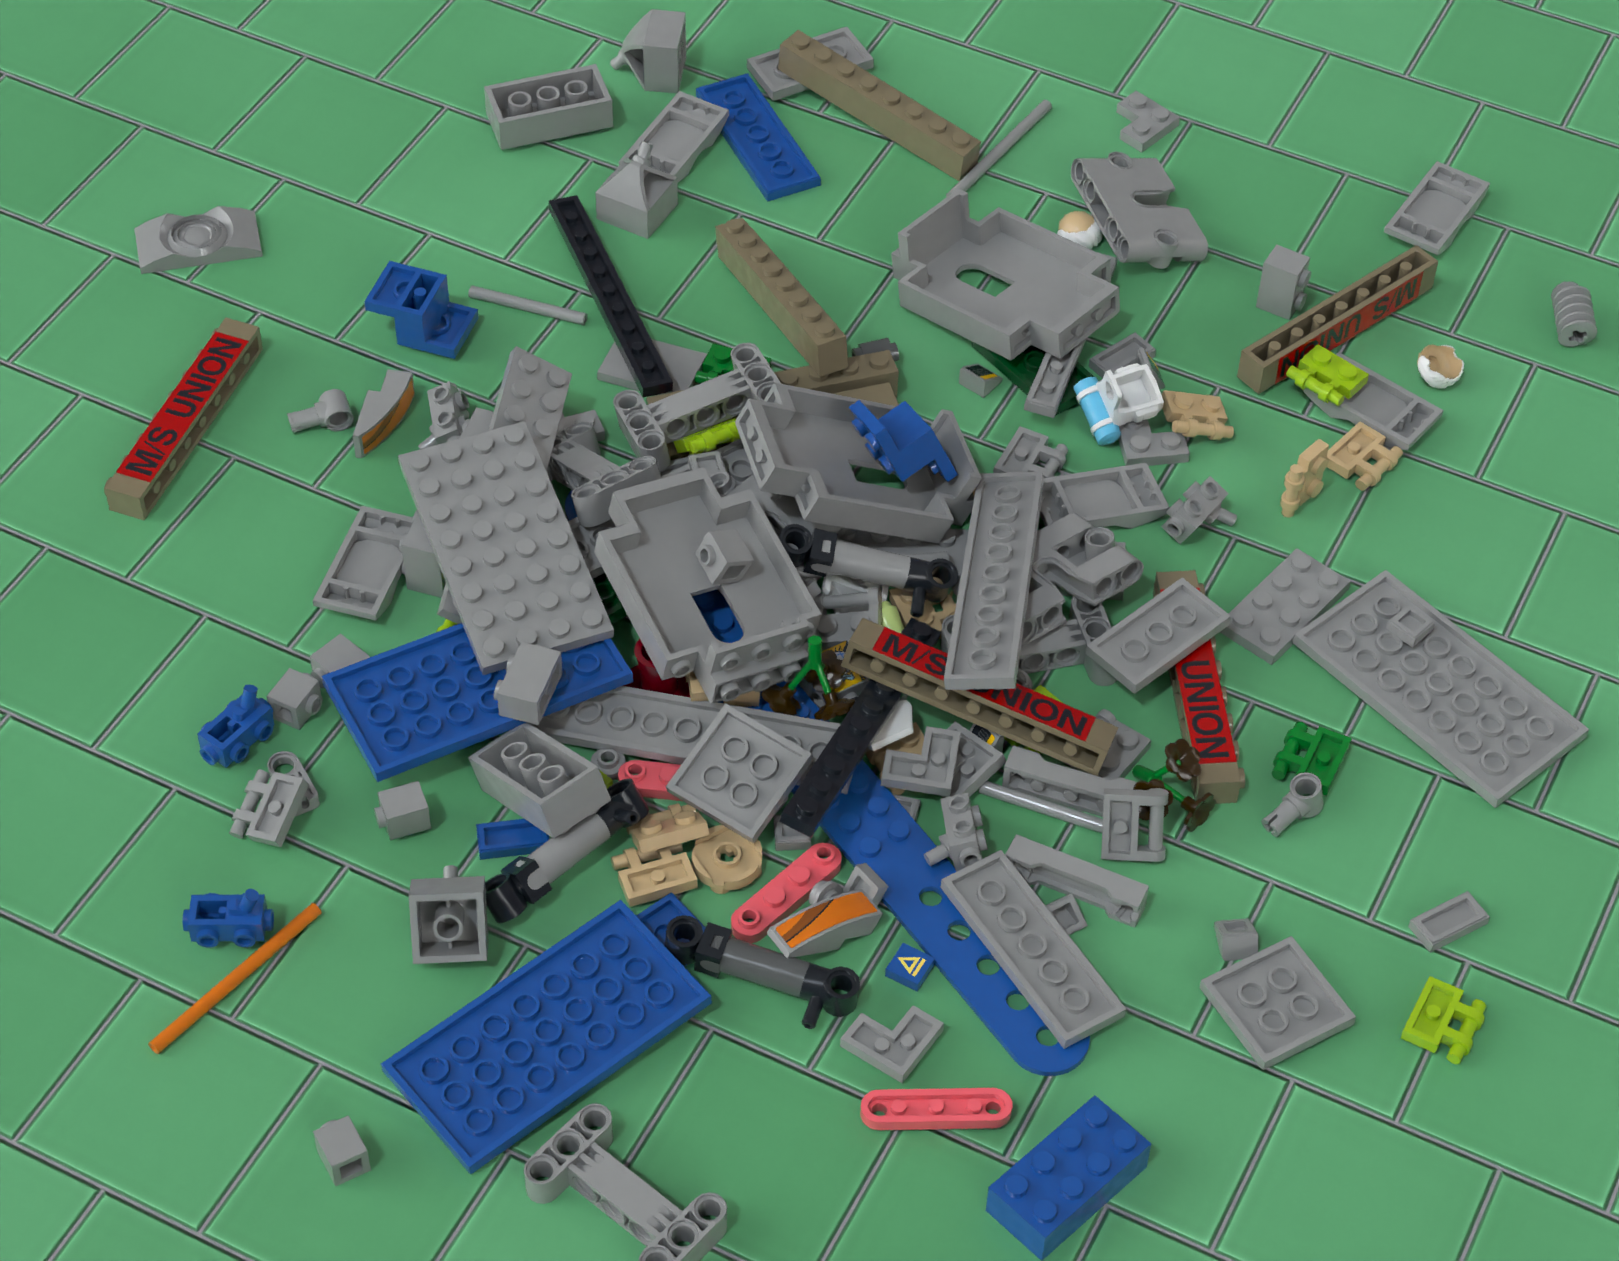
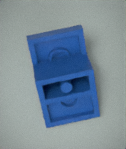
(421, 309)
(901, 441)

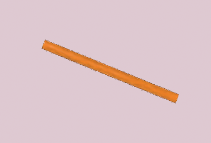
(234, 978)

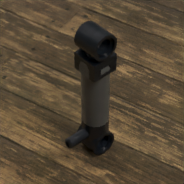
(720, 952)

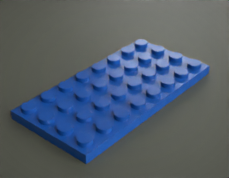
(436, 701)
(545, 1035)

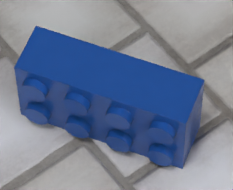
(1067, 1177)

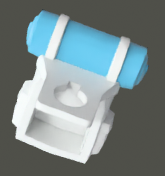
(1118, 399)

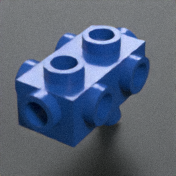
(236, 729)
(228, 918)

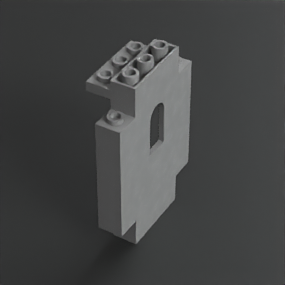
(1056, 288)
(804, 449)
(657, 573)

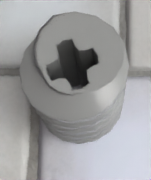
(1573, 314)

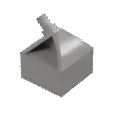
(656, 51)
(637, 195)
(448, 918)

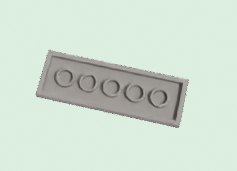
(1033, 949)

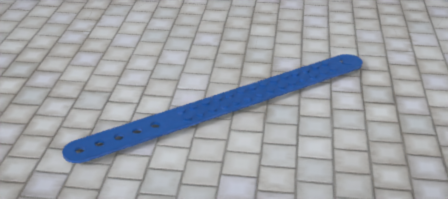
(878, 831)

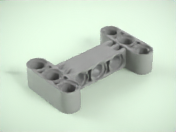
(694, 409)
(578, 465)
(1062, 645)
(621, 1192)

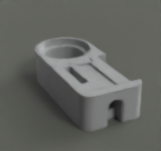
(311, 799)

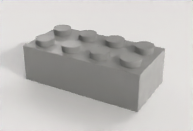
(548, 106)
(540, 779)

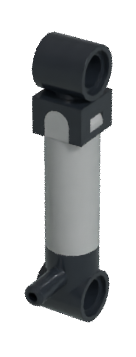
(827, 554)
(530, 876)

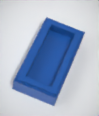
(508, 838)

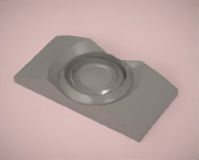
(681, 134)
(1437, 208)
(197, 239)
(1385, 408)
(1105, 497)
(366, 565)

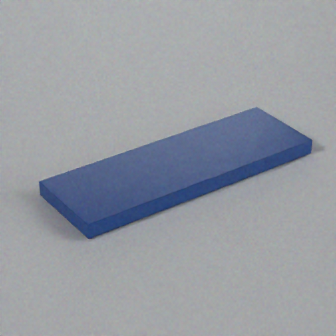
(760, 138)

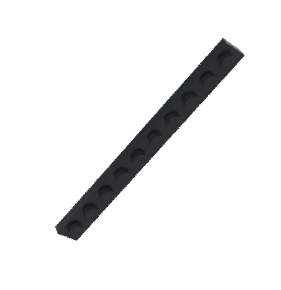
(611, 297)
(847, 746)

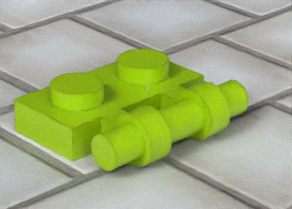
(1328, 376)
(708, 438)
(1433, 1014)

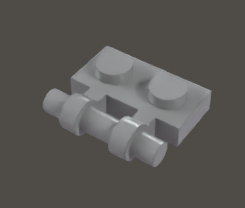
(1026, 450)
(275, 811)

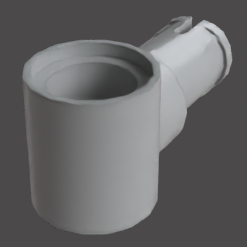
(330, 411)
(1296, 805)

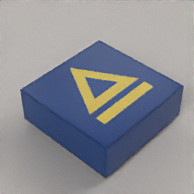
(910, 967)

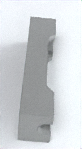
(1062, 785)
(1116, 894)

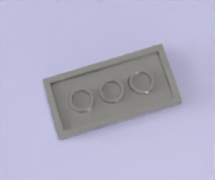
(779, 85)
(1283, 605)
(1158, 635)

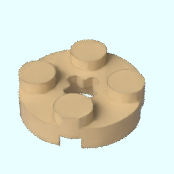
(723, 875)

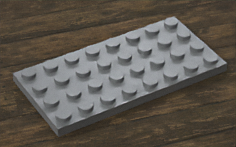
(504, 545)
(1443, 691)

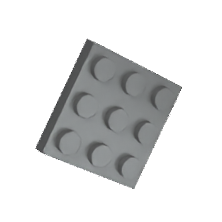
(739, 773)
(1277, 1002)

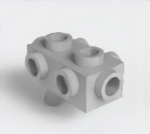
(448, 414)
(1201, 505)
(962, 839)

